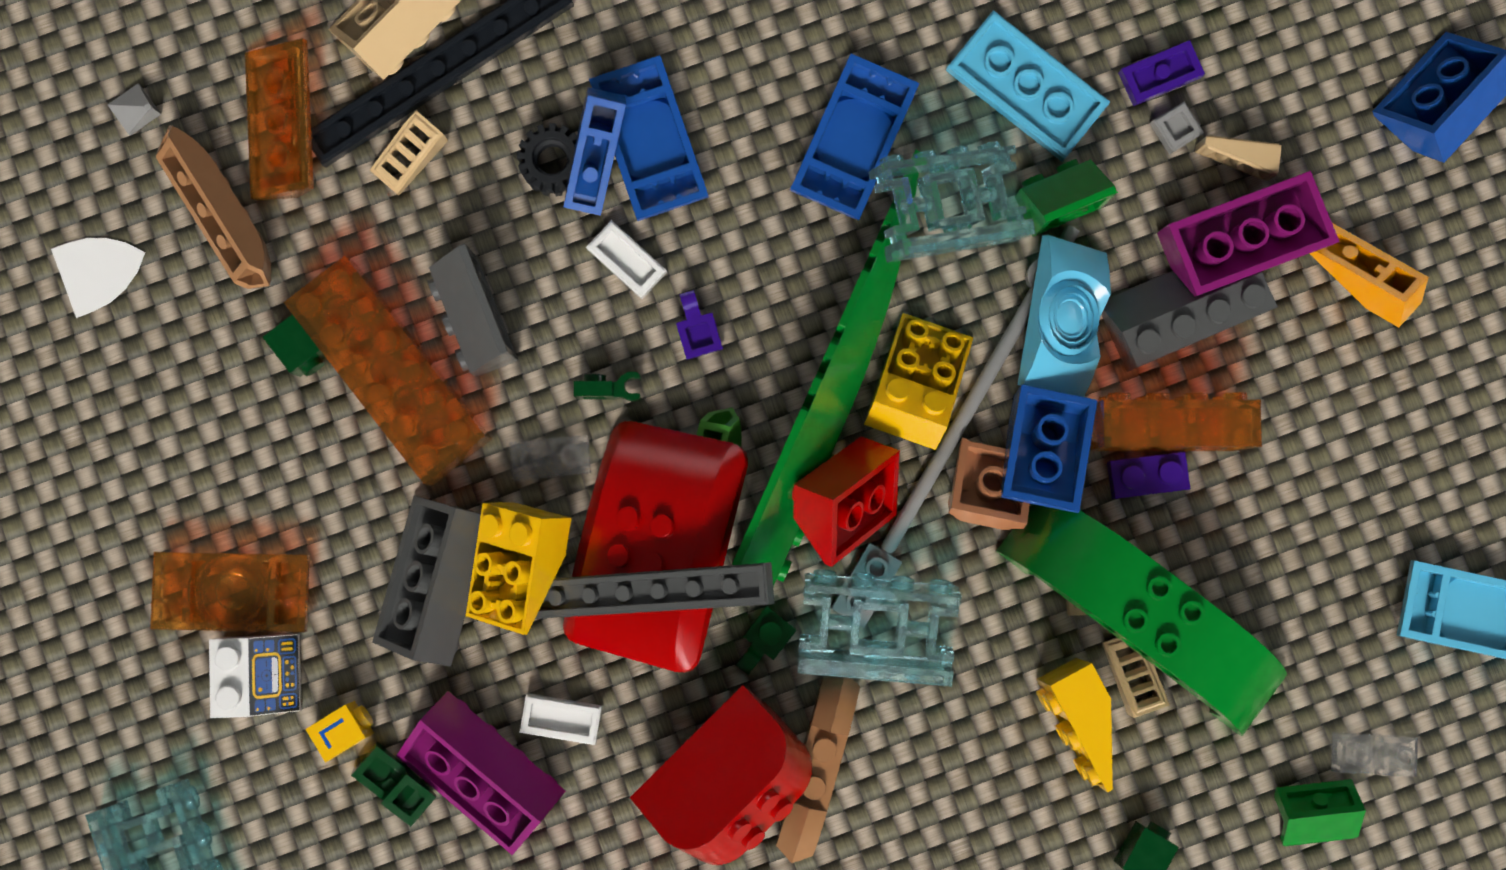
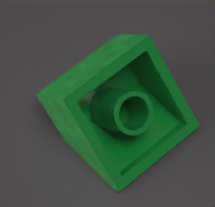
(1065, 195)

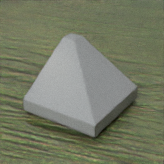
(134, 109)

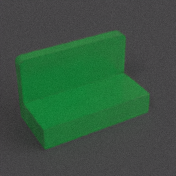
(1319, 812)

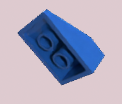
(1048, 448)

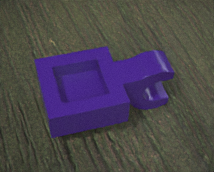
(699, 331)

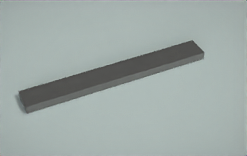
(660, 591)

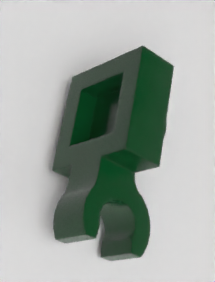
(597, 388)
(767, 636)

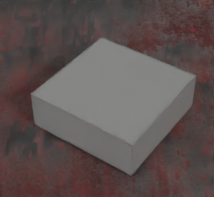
(1176, 128)

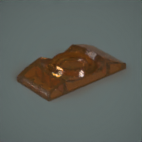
(230, 592)

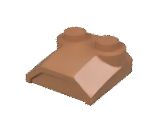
(978, 489)

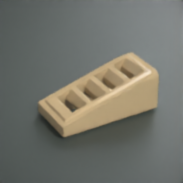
(404, 135)
(1248, 156)
(1127, 693)

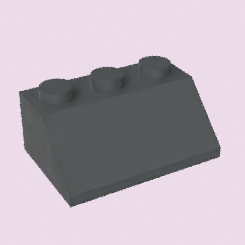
(471, 312)

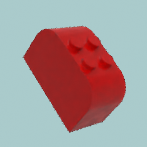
(727, 782)

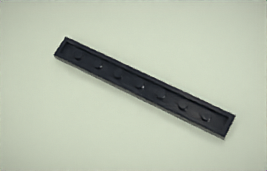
(431, 75)

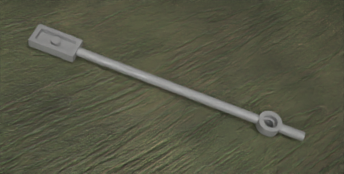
(880, 560)

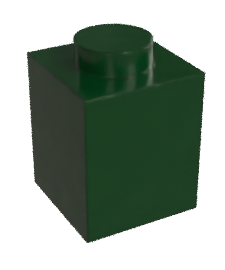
(295, 348)
(1146, 848)

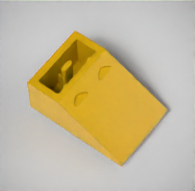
(919, 381)
(515, 563)
(1084, 717)

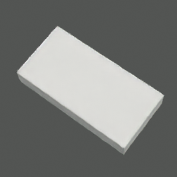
(626, 259)
(561, 719)

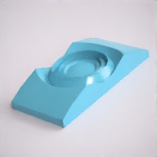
(1064, 317)
(1454, 609)

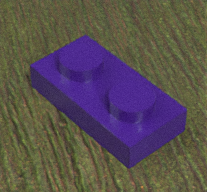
(1161, 73)
(1148, 475)

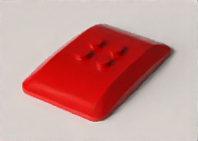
(656, 507)

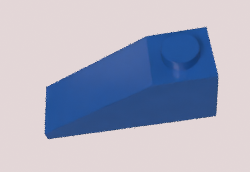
(594, 150)

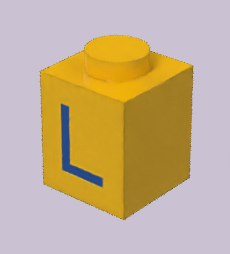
(341, 730)

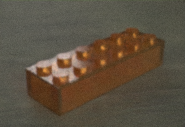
(387, 371)

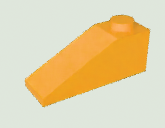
(1373, 277)

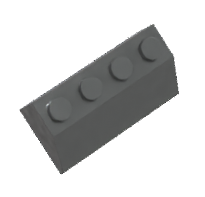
(1167, 317)
(429, 583)

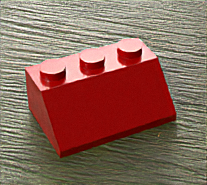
(847, 498)

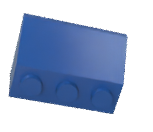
(1445, 96)

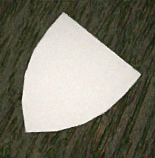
(96, 271)

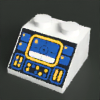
(254, 675)

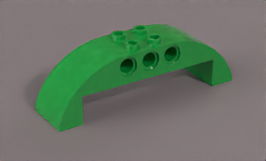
(1148, 611)

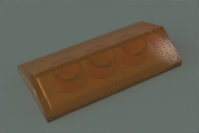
(279, 121)

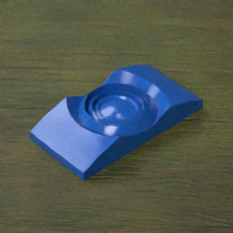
(854, 136)
(653, 140)

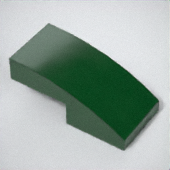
(394, 783)

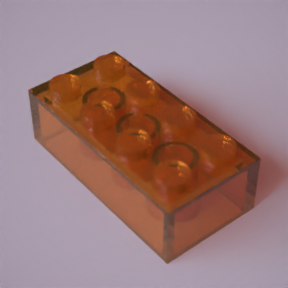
(1177, 424)

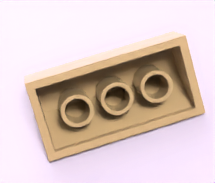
(389, 30)

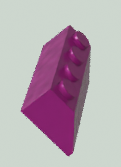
(1248, 234)
(480, 772)

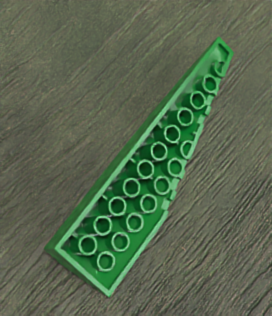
(825, 407)

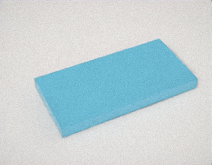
(1027, 86)

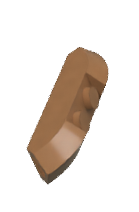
(215, 209)
(826, 744)

